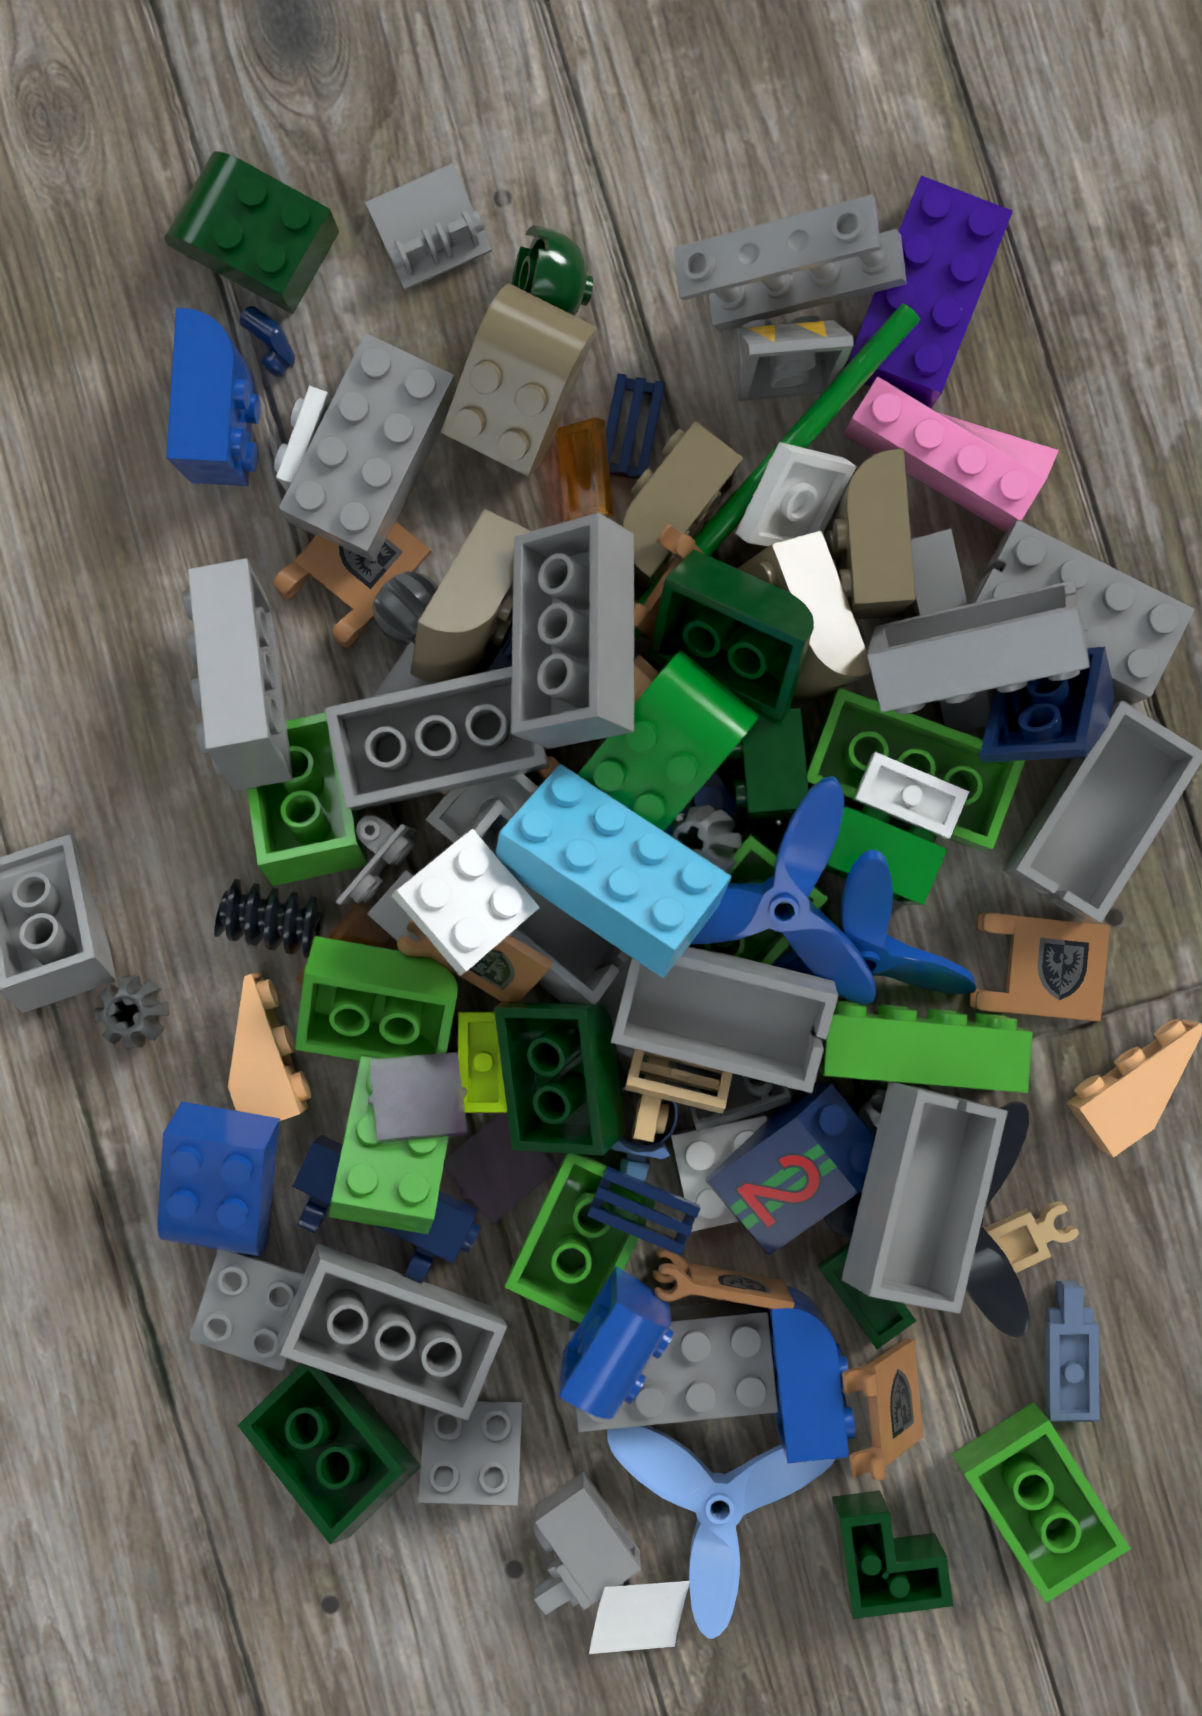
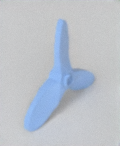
(686, 1481)

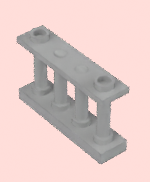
(792, 263)

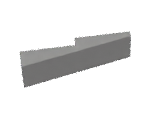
(940, 588)

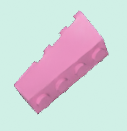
(963, 461)

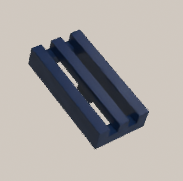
(638, 388)
(634, 1228)

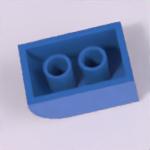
(210, 404)
(217, 1178)
(614, 1345)
(808, 1384)

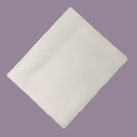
(638, 1617)

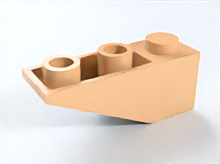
(261, 1065)
(1133, 1095)

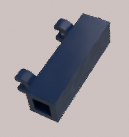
(449, 1233)

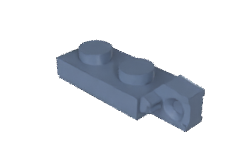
(1071, 1357)

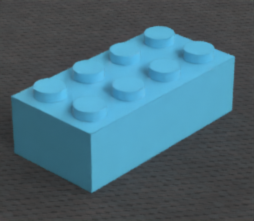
(611, 870)

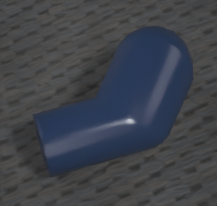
(272, 335)

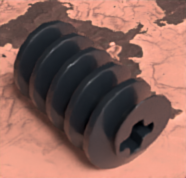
(268, 919)

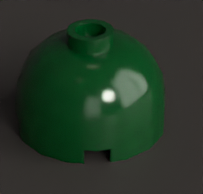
(553, 270)

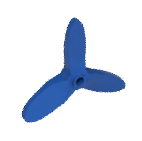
(799, 863)
(865, 921)

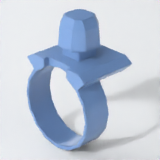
(635, 1160)

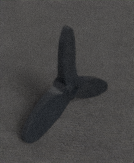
(991, 1278)

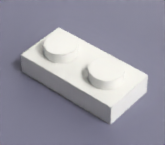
(305, 419)
(911, 795)

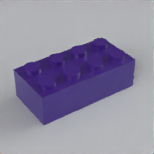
(947, 258)

